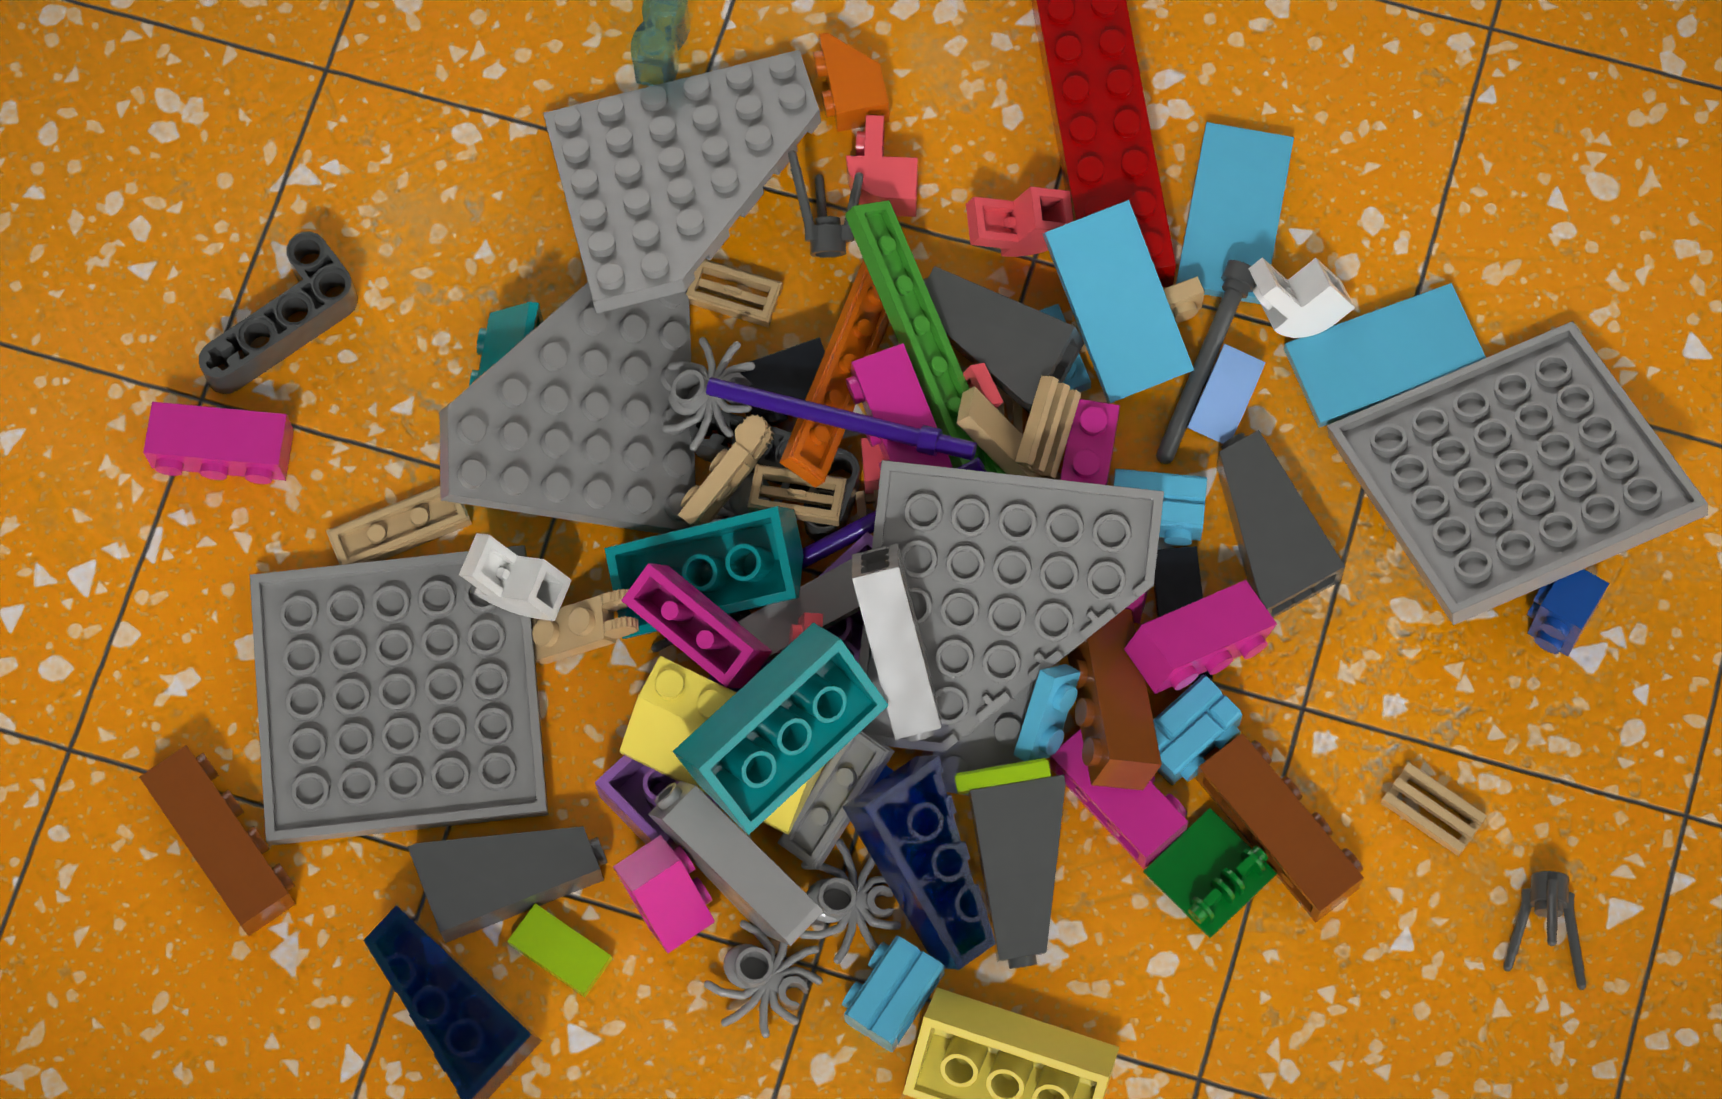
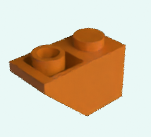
(853, 84)

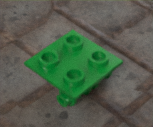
(1210, 872)

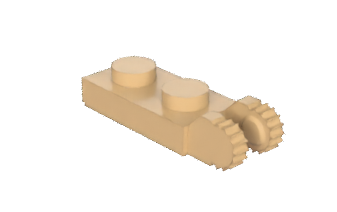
(727, 472)
(582, 627)

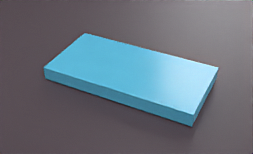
(1234, 203)
(1118, 301)
(1383, 354)

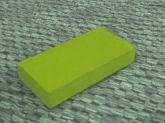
(1002, 775)
(559, 950)

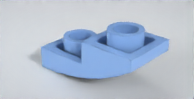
(1226, 394)

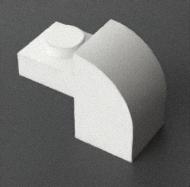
(1305, 302)
(513, 581)

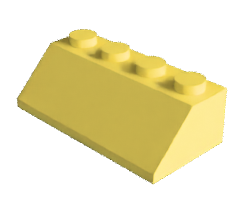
(669, 711)
(996, 1054)

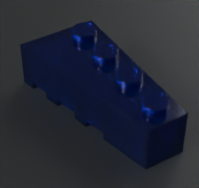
(920, 854)
(460, 1018)

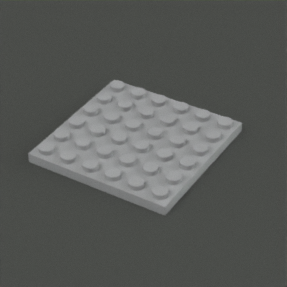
(1515, 472)
(392, 701)

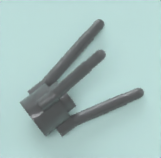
(825, 233)
(1550, 898)

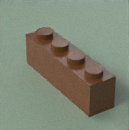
(1114, 709)
(1275, 820)
(218, 840)

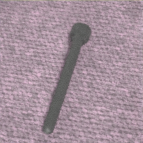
(1237, 285)

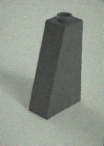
(1004, 334)
(1275, 531)
(1018, 854)
(503, 875)

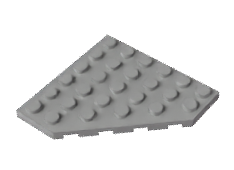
(672, 168)
(578, 420)
(1006, 578)

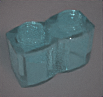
(658, 40)

